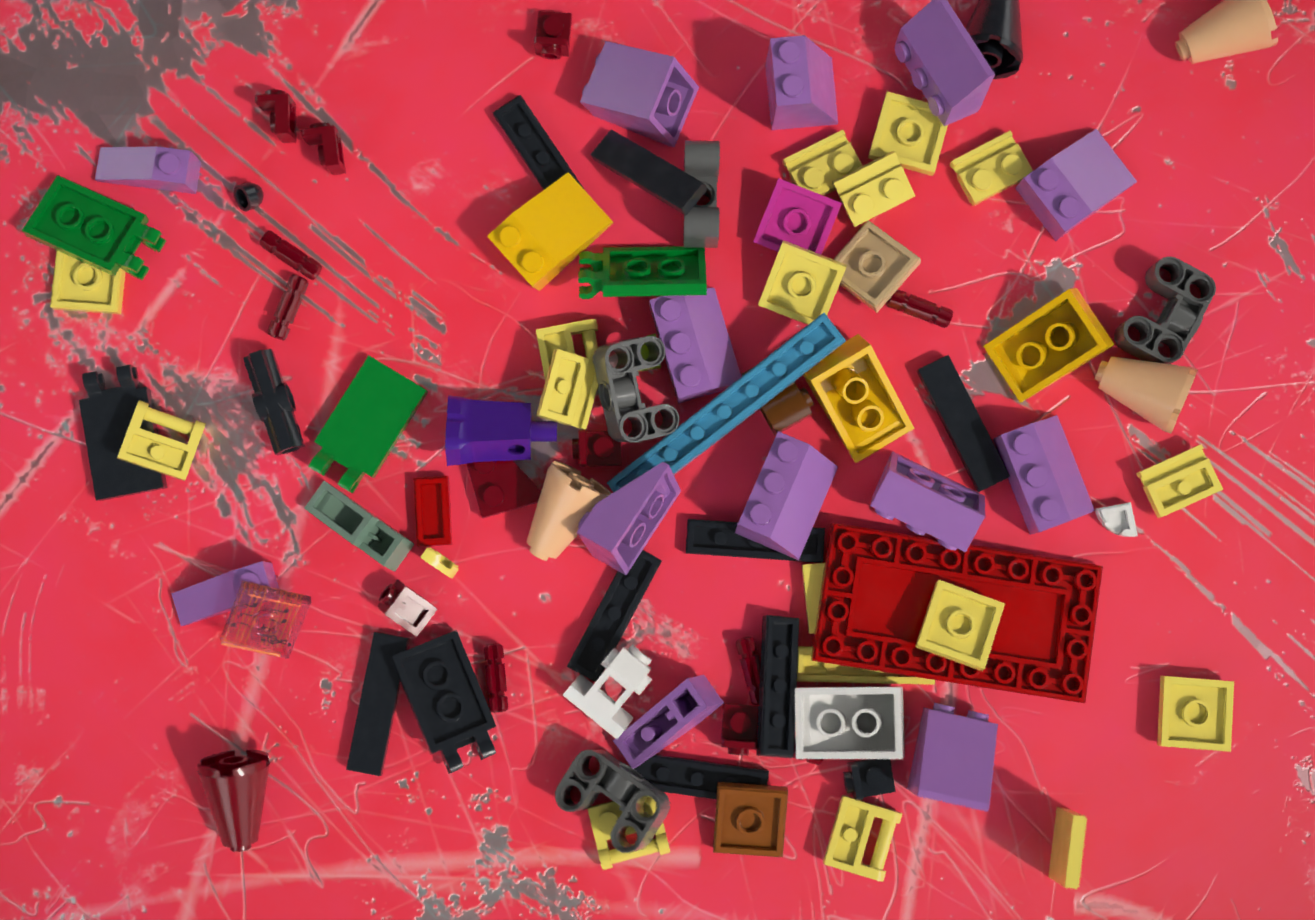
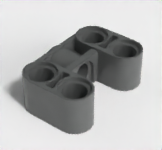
(702, 222)
(1179, 317)
(621, 394)
(621, 785)

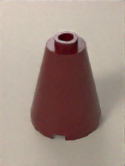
(236, 795)

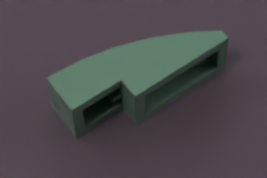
(359, 526)

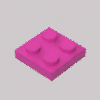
(797, 217)

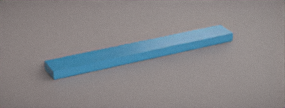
(738, 401)

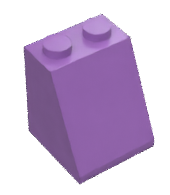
(799, 84)
(640, 92)
(954, 757)

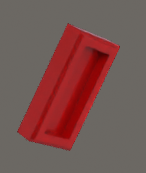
(432, 511)

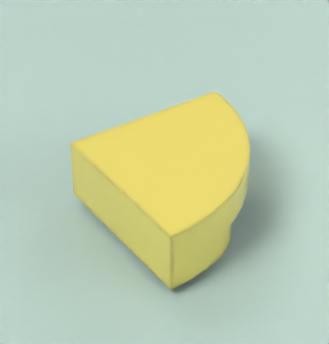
(440, 562)

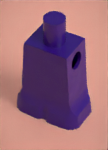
(492, 431)

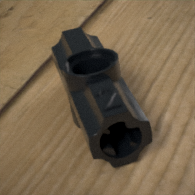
(274, 402)

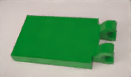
(92, 228)
(643, 272)
(367, 423)

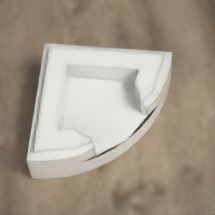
(1118, 519)

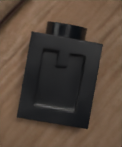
(869, 778)

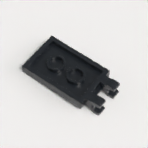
(105, 424)
(446, 698)

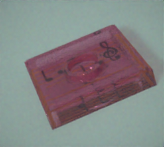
(265, 620)

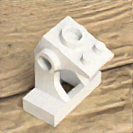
(627, 668)

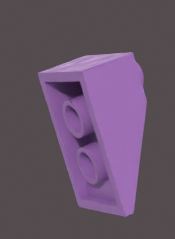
(1075, 184)
(628, 518)

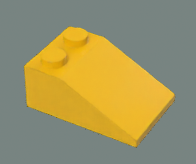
(550, 231)
(1048, 344)
(858, 398)

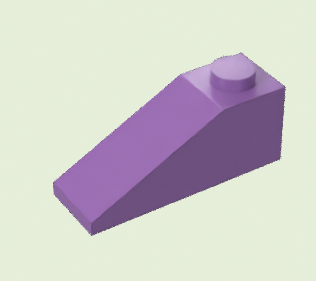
(149, 168)
(219, 593)
(668, 720)

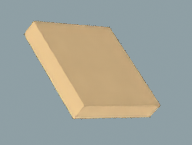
(875, 265)

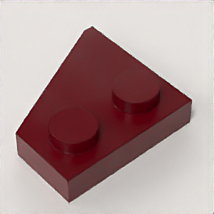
(501, 487)

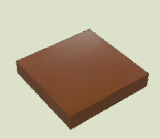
(750, 819)

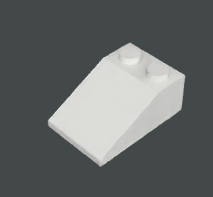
(849, 723)

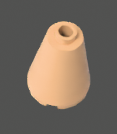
(1228, 30)
(1147, 388)
(560, 508)

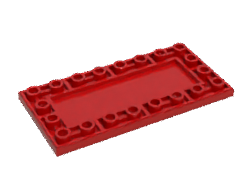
(880, 592)

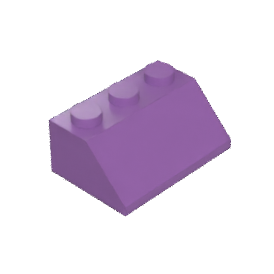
(944, 62)
(695, 344)
(1043, 474)
(787, 496)
(928, 503)

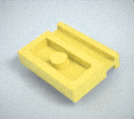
(822, 163)
(991, 168)
(873, 188)
(568, 390)
(1179, 481)

